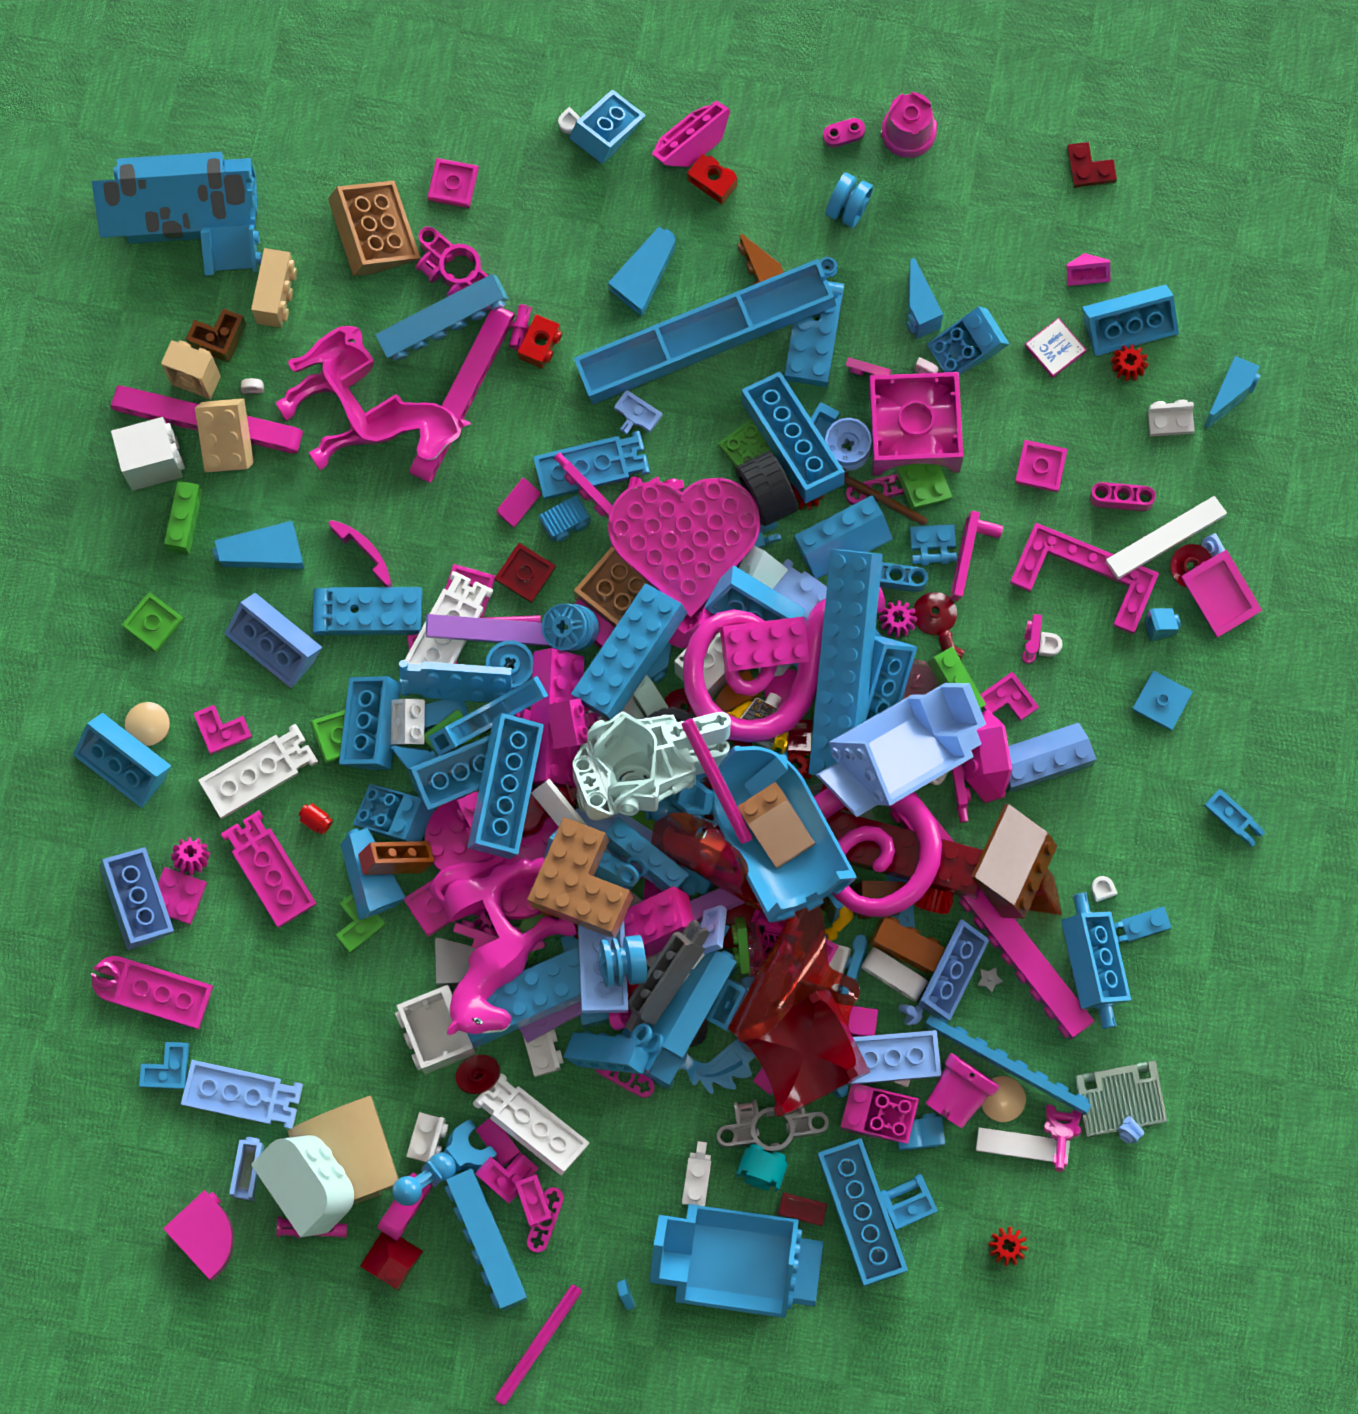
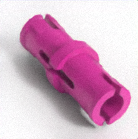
(520, 326)

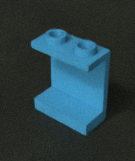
(230, 248)

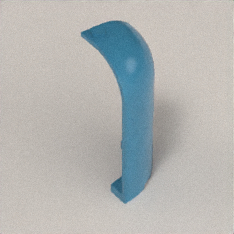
(806, 877)

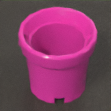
(909, 126)
(958, 1093)

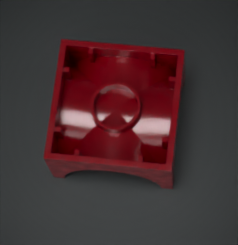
(808, 1054)

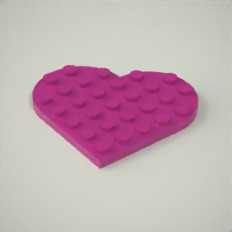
(684, 537)
(450, 844)

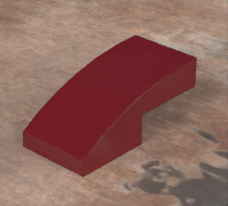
(800, 737)

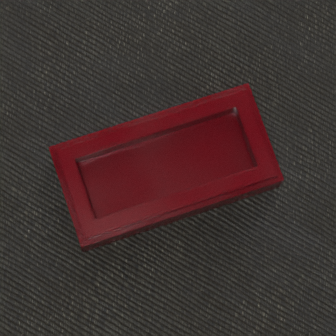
(802, 1209)

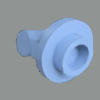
(1213, 545)
(912, 1013)
(1130, 1131)

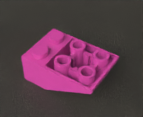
(879, 1114)

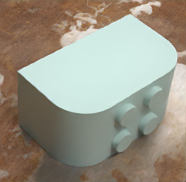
(306, 1183)

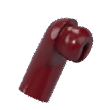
(946, 642)

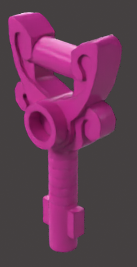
(1061, 1132)

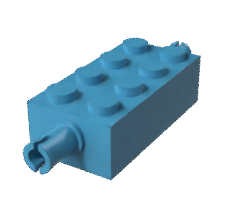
(1095, 960)

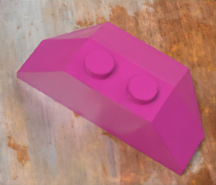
(693, 136)
(991, 765)

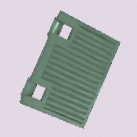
(1122, 1095)

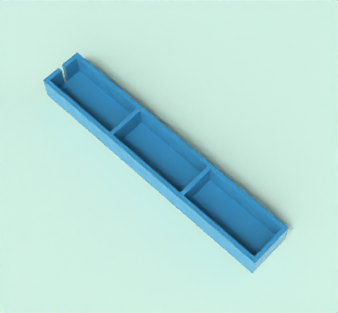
(705, 331)

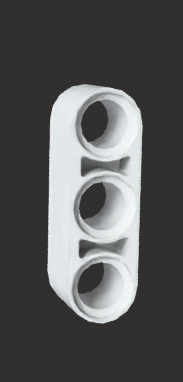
(894, 974)

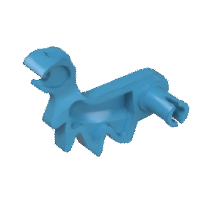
(729, 1063)

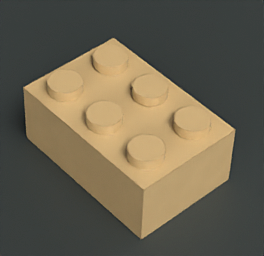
(274, 288)
(191, 369)
(224, 435)

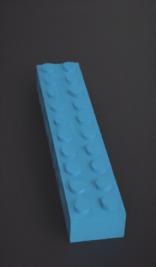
(845, 650)

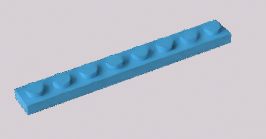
(1017, 1068)

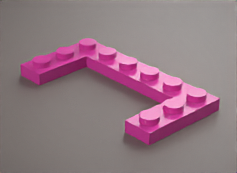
(1046, 540)

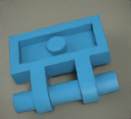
(933, 537)

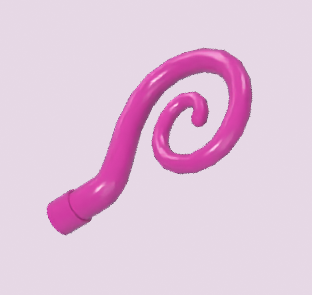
(801, 692)
(927, 867)

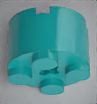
(762, 1168)

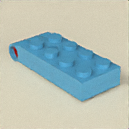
(813, 344)
(380, 611)

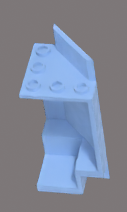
(904, 747)

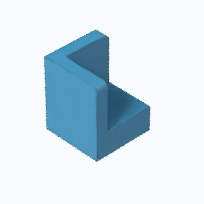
(824, 417)

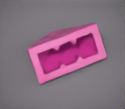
(1088, 270)

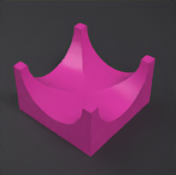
(915, 420)

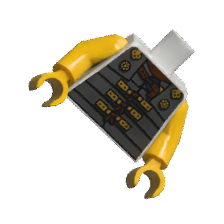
(761, 709)

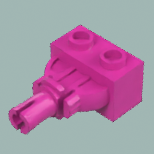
(570, 722)

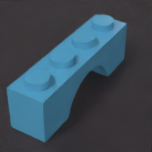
(661, 869)

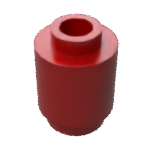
(315, 819)

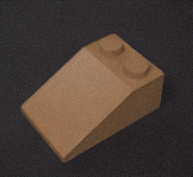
(776, 825)

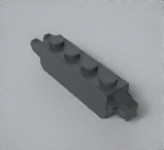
(666, 975)

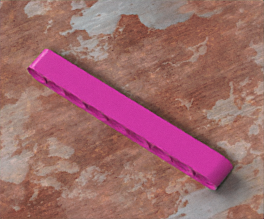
(469, 380)
(183, 414)

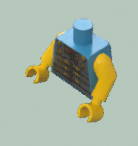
(836, 914)

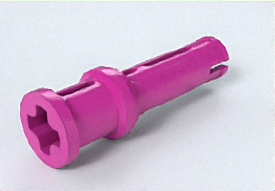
(339, 1229)

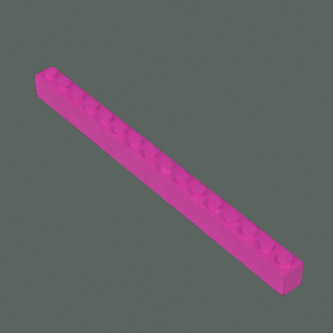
(1023, 956)

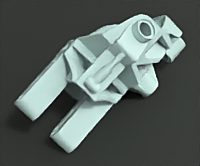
(649, 748)

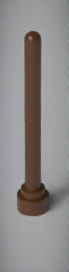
(884, 499)

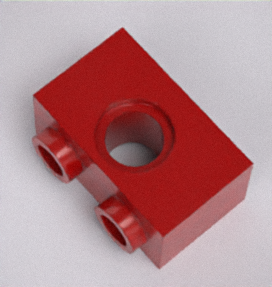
(716, 189)
(540, 329)

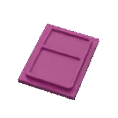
(1221, 593)

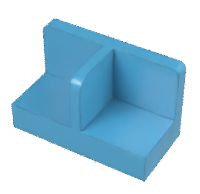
(694, 800)

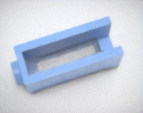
(244, 1176)

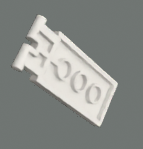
(456, 601)
(257, 771)
(532, 1125)

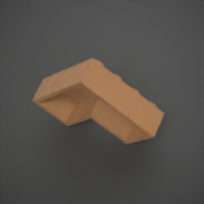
(568, 882)

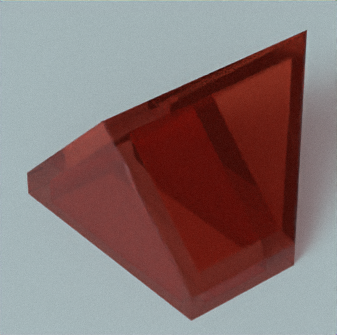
(1047, 897)

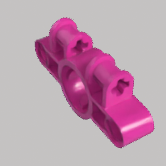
(441, 252)

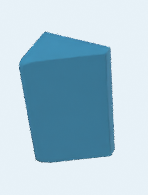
(767, 775)

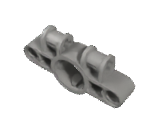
(745, 1133)

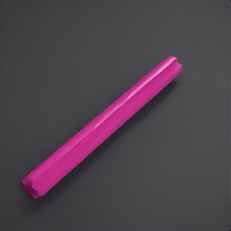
(716, 780)
(538, 1344)

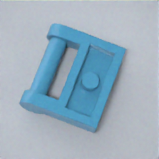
(912, 1208)

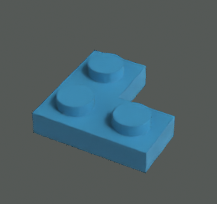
(171, 1074)

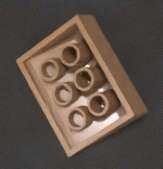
(373, 227)
(610, 587)

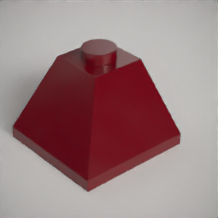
(391, 1260)

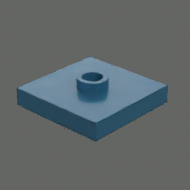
(1162, 700)

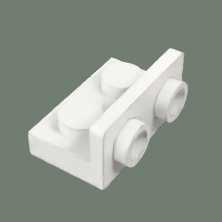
(1171, 418)
(407, 721)
(543, 1055)
(427, 1137)

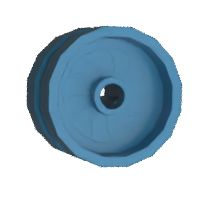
(849, 200)
(512, 654)

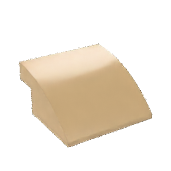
(356, 1144)

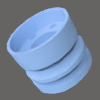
(856, 435)

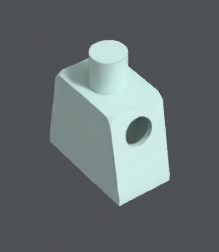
(763, 567)

